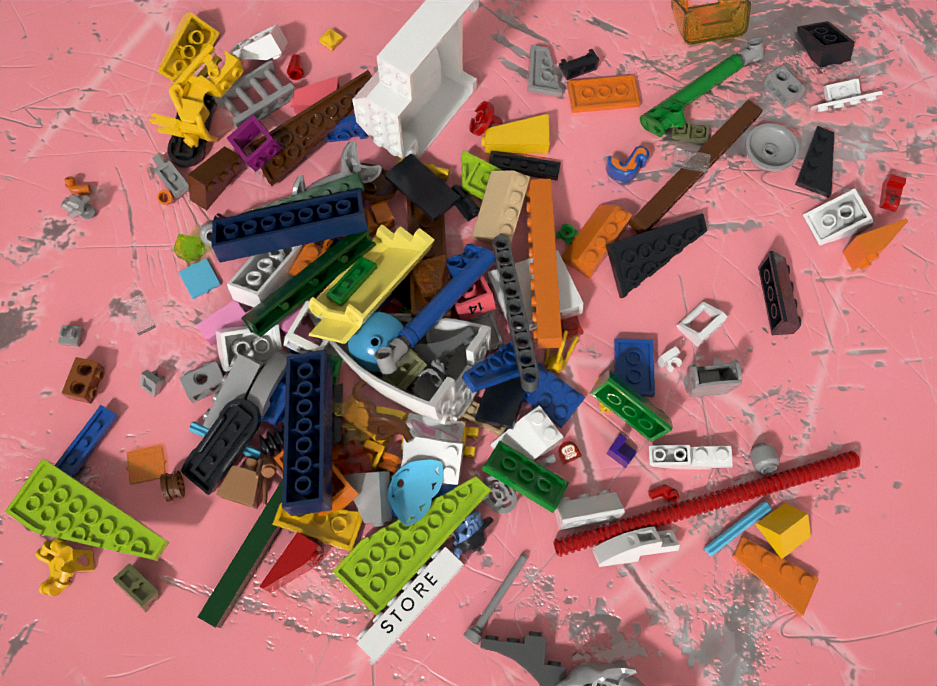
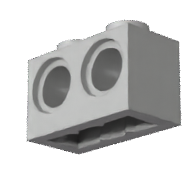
(784, 87)

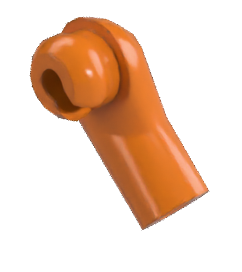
(75, 188)

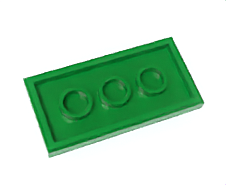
(525, 476)

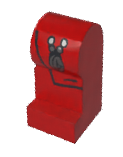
(892, 192)

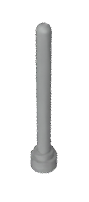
(474, 633)

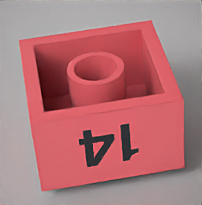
(475, 301)

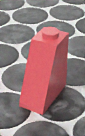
(310, 94)

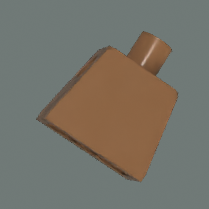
(241, 485)

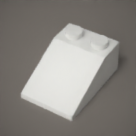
(262, 46)
(839, 218)
(240, 340)
(532, 435)
(443, 450)

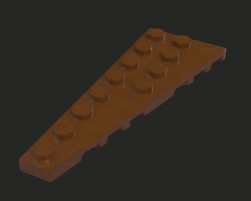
(308, 128)

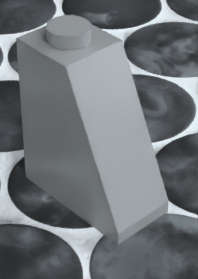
(372, 497)

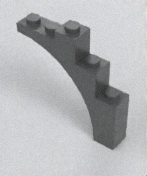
(441, 349)
(528, 655)

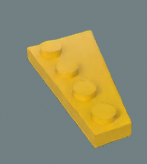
(334, 528)

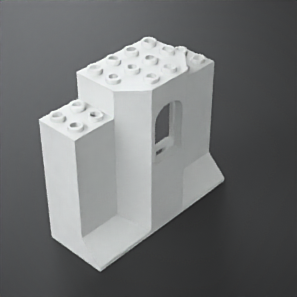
(417, 80)

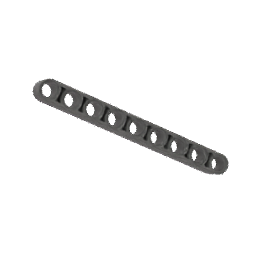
(518, 318)

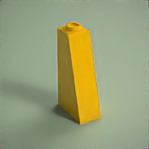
(519, 137)

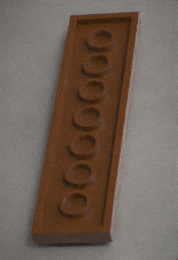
(436, 230)

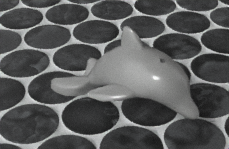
(349, 165)
(601, 675)

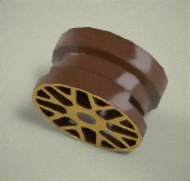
(172, 485)

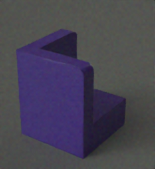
(621, 451)

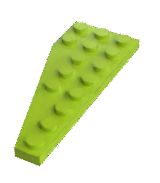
(395, 553)

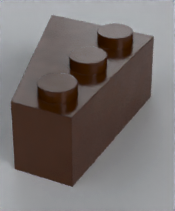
(213, 177)

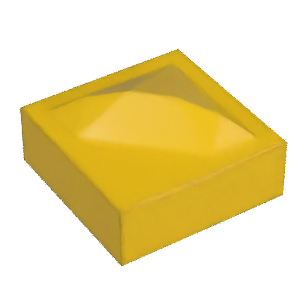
(330, 39)

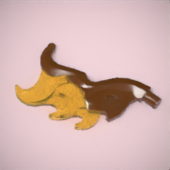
(364, 418)

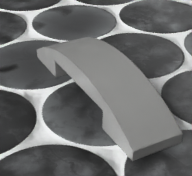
(268, 380)

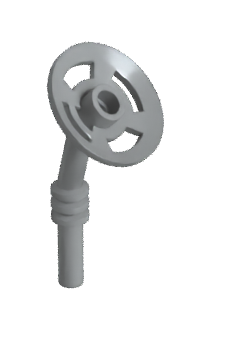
(504, 490)

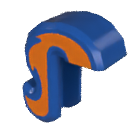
(629, 170)

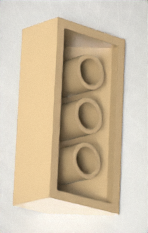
(500, 205)

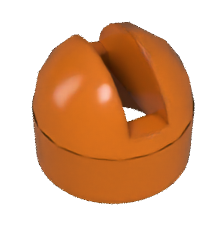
(162, 197)

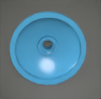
(379, 326)

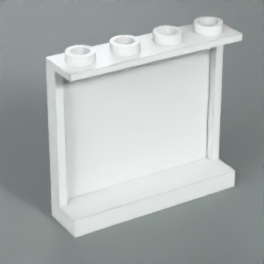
(569, 298)

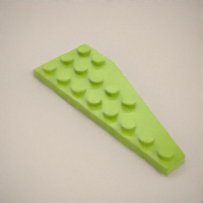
(68, 510)

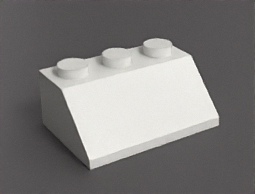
(588, 510)

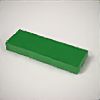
(351, 281)

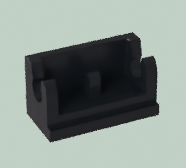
(579, 65)

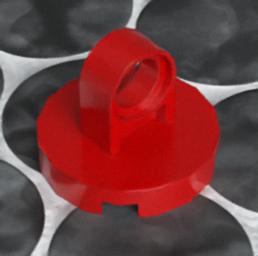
(484, 118)

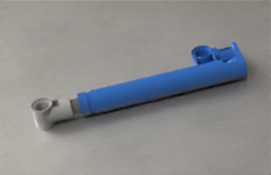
(464, 272)

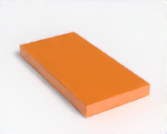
(603, 93)

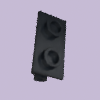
(466, 205)

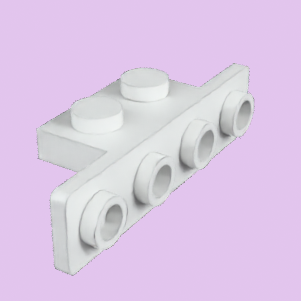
(842, 93)

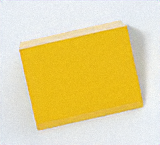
(785, 529)

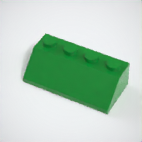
(631, 406)

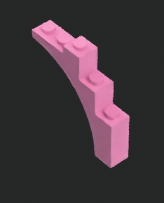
(231, 315)

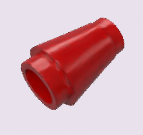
(295, 67)

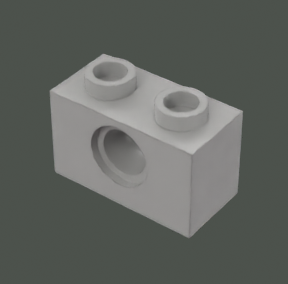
(192, 378)

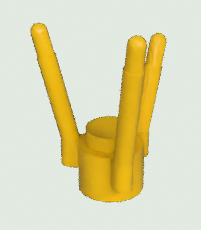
(556, 362)

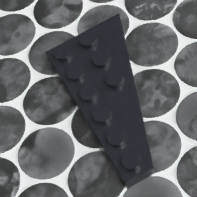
(647, 252)

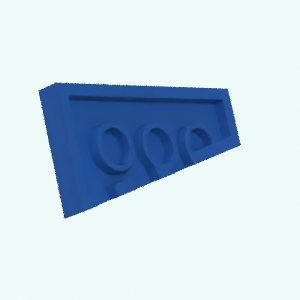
(493, 370)

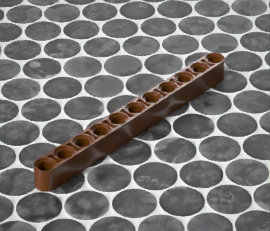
(686, 178)

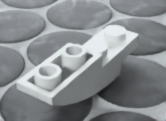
(690, 457)
(633, 544)

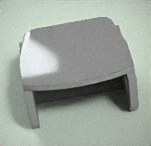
(712, 379)

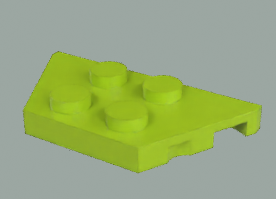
(475, 174)

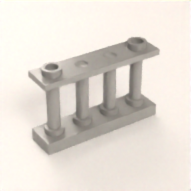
(265, 107)

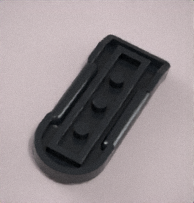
(180, 152)
(222, 444)

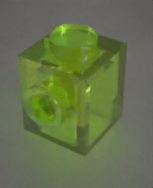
(189, 248)

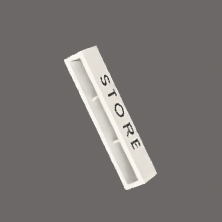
(410, 604)

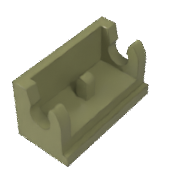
(408, 369)
(136, 587)

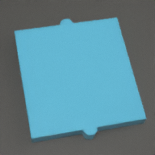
(199, 278)

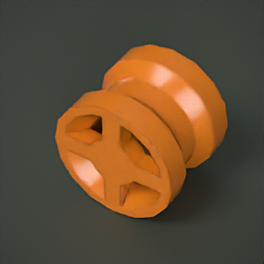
(389, 463)

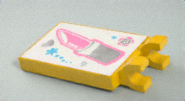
(456, 431)

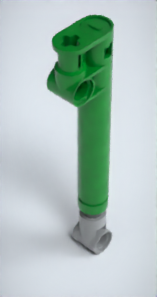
(671, 110)

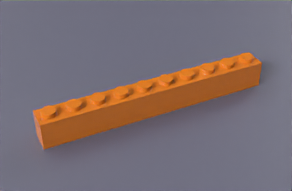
(544, 265)

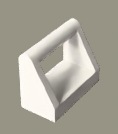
(698, 338)

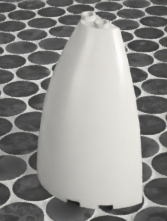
(453, 395)

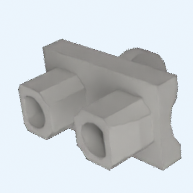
(78, 206)

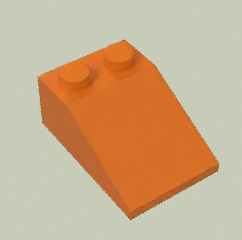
(868, 246)

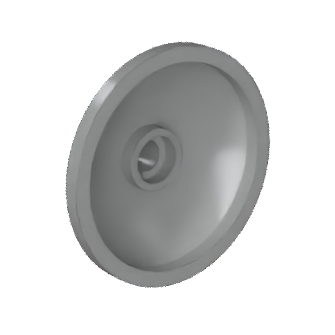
(776, 141)

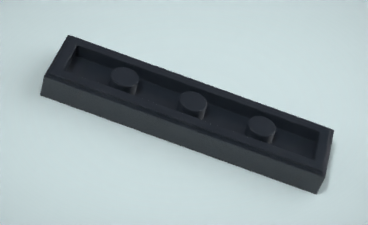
(525, 165)

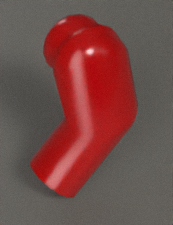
(664, 491)

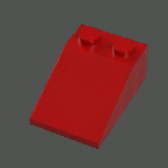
(296, 560)

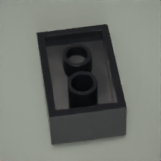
(826, 43)

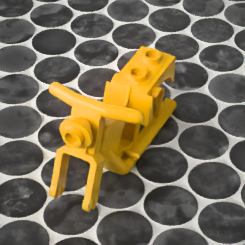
(189, 95)

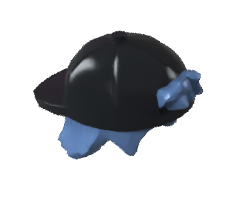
(471, 534)

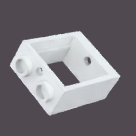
(298, 343)

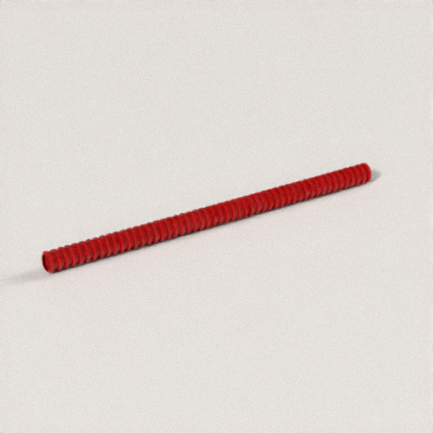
(709, 502)

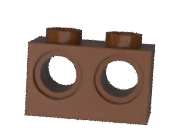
(77, 379)

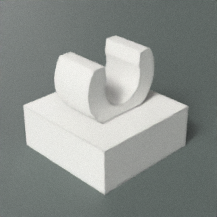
(670, 357)

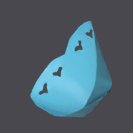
(416, 489)

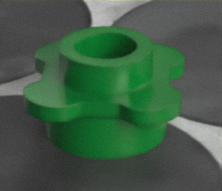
(566, 228)

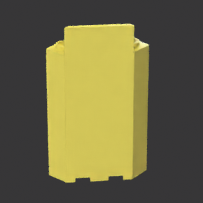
(395, 258)

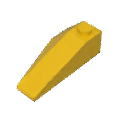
(186, 44)

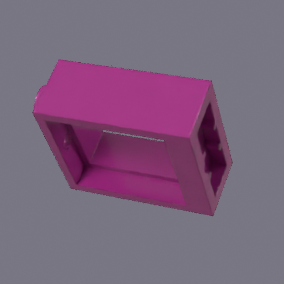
(247, 132)

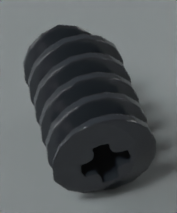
(273, 442)

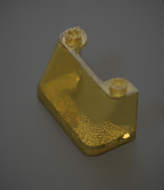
(712, 20)

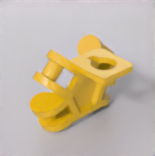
(62, 565)

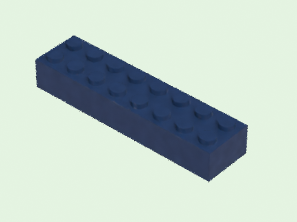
(289, 225)
(308, 434)

